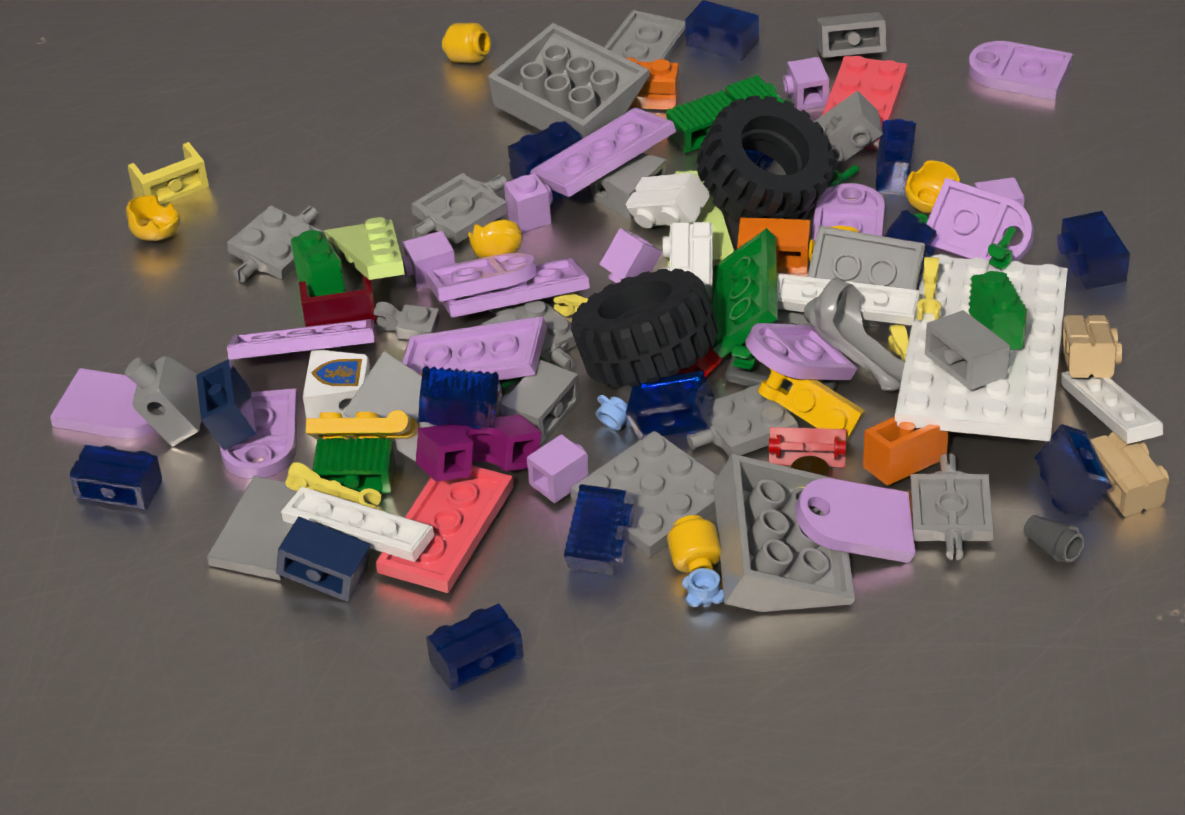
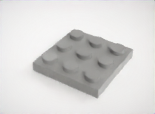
(661, 485)

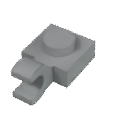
(408, 322)

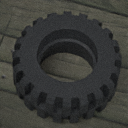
(781, 134)
(644, 328)

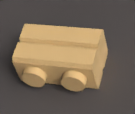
(1090, 346)
(1132, 474)

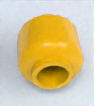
(466, 43)
(693, 544)

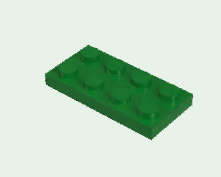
(745, 291)

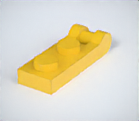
(813, 403)
(365, 424)

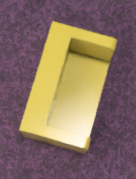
(173, 180)

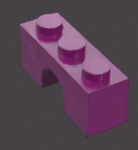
(450, 449)

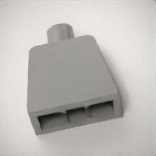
(618, 185)
(166, 397)

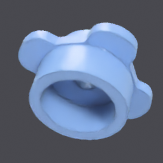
(612, 412)
(703, 587)

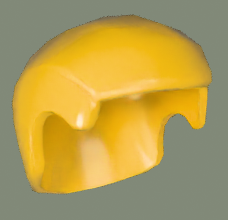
(925, 184)
(150, 219)
(495, 238)

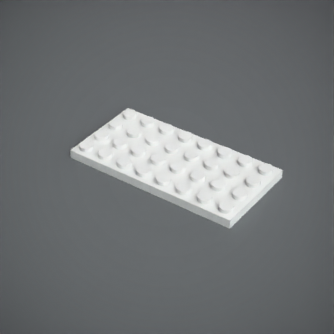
(1009, 407)

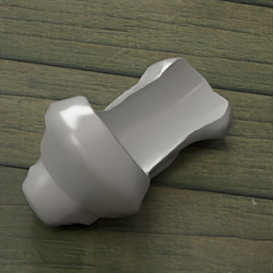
(839, 321)

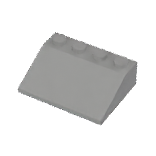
(566, 80)
(763, 549)

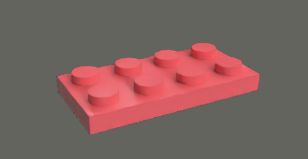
(875, 79)
(460, 517)

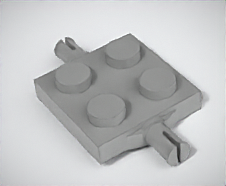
(459, 206)
(267, 242)
(558, 333)
(742, 422)
(951, 507)

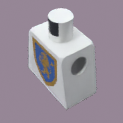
(333, 381)

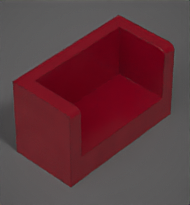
(338, 307)

